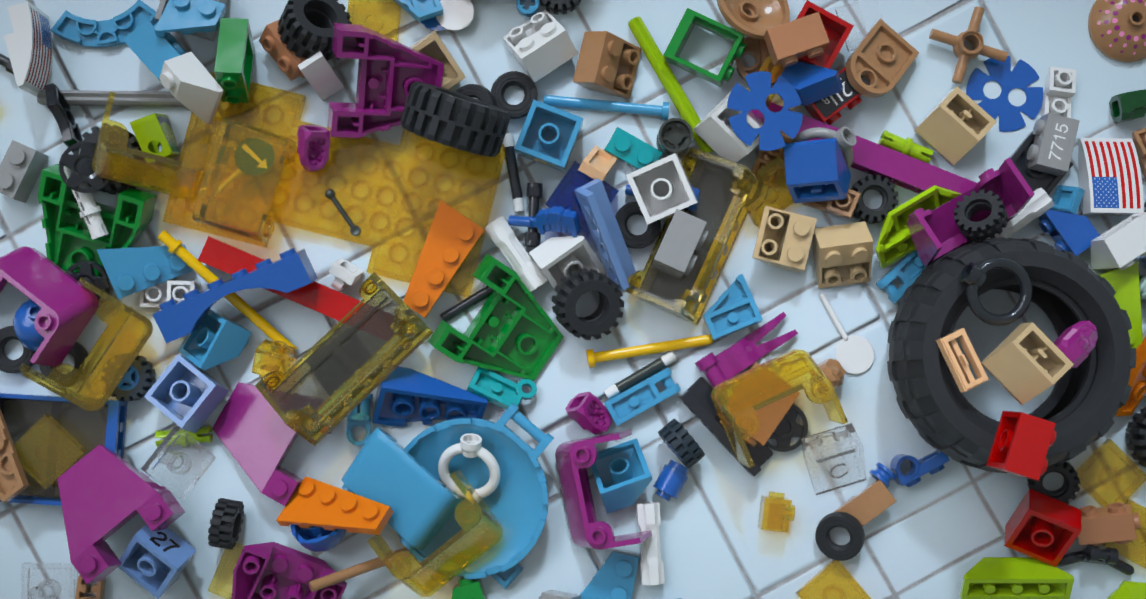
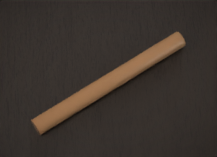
(348, 573)

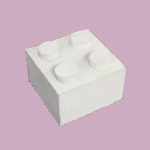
(661, 188)

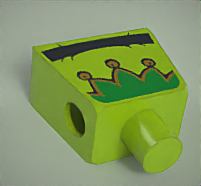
(154, 130)

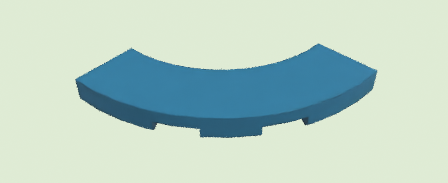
(105, 32)

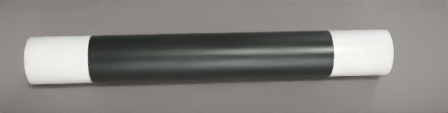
(640, 375)

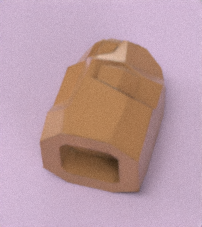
(833, 371)

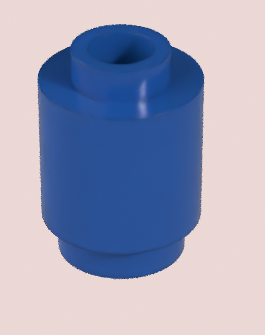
(671, 480)

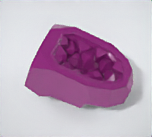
(313, 146)
(1077, 341)
(589, 413)

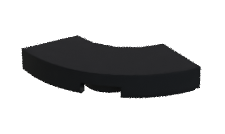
(60, 109)

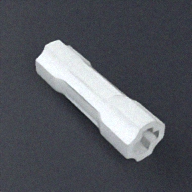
(1034, 208)
(505, 239)
(651, 563)

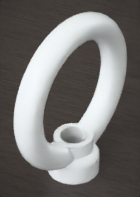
(470, 447)

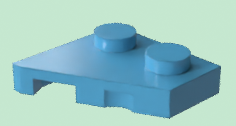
(190, 17)

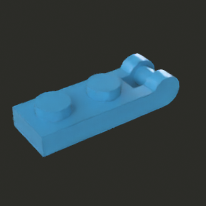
(906, 271)
(641, 397)

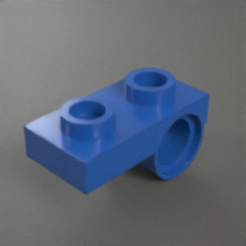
(931, 463)

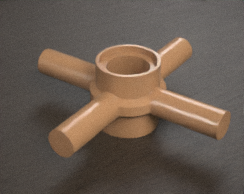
(976, 39)

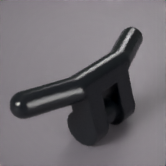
(1100, 556)

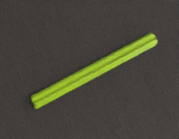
(667, 78)

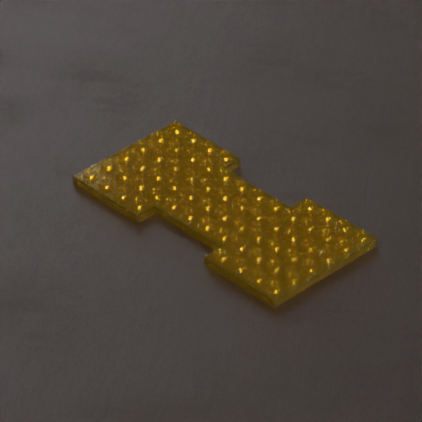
(379, 184)

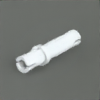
(89, 210)

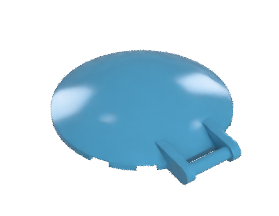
(518, 500)

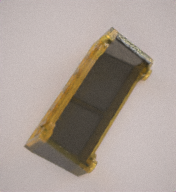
(722, 201)
(345, 362)

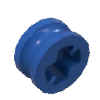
(882, 473)

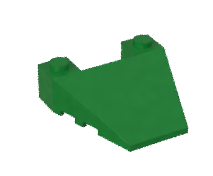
(68, 234)
(507, 332)

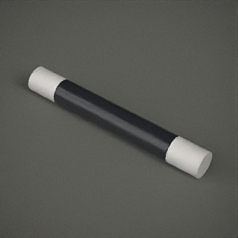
(513, 173)

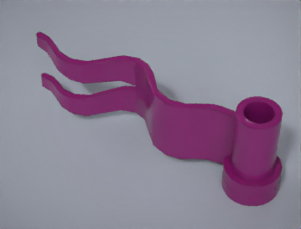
(742, 353)

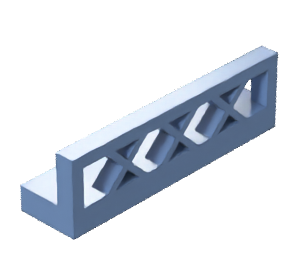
(605, 232)

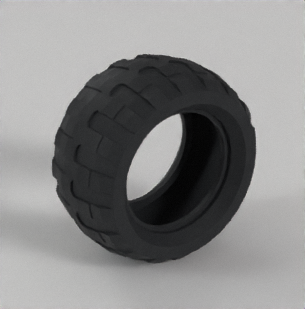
(1067, 293)

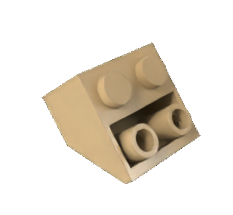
(955, 126)
(784, 239)
(842, 254)
(1027, 362)

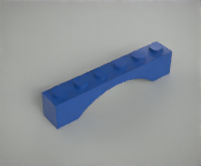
(284, 275)

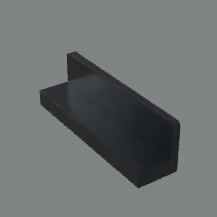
(700, 403)

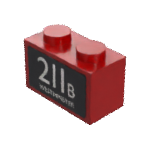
(828, 108)

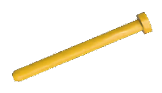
(640, 350)

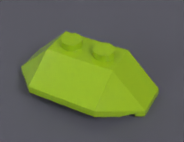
(895, 237)
(1015, 580)

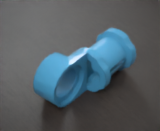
(359, 417)

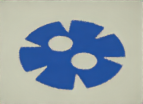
(1020, 77)
(745, 101)

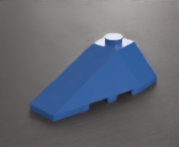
(418, 397)

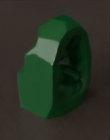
(1128, 106)

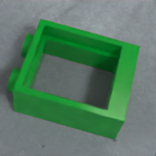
(682, 34)
(234, 60)

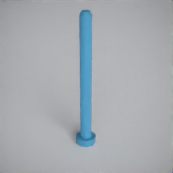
(612, 106)

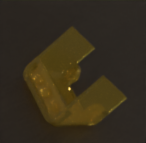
(146, 170)
(107, 361)
(767, 383)
(478, 534)

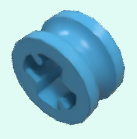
(533, 9)

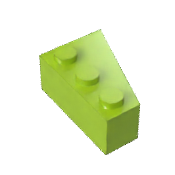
(1127, 290)

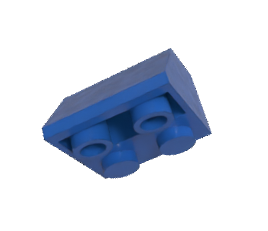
(816, 171)

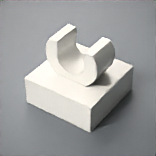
(345, 273)

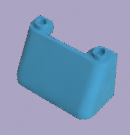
(396, 479)

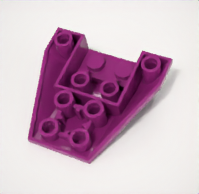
(280, 573)

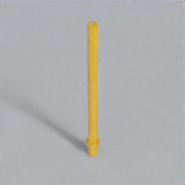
(176, 247)

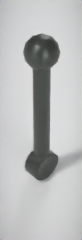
(354, 229)

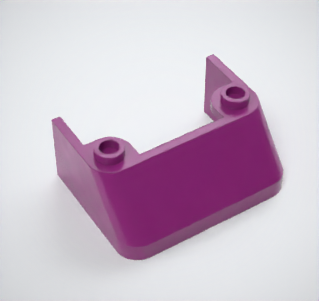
(936, 230)
(63, 301)
(572, 464)

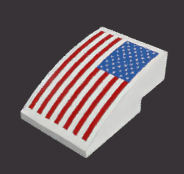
(30, 47)
(1110, 177)

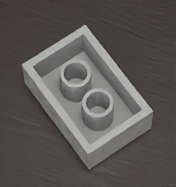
(678, 245)

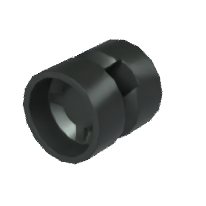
(674, 137)

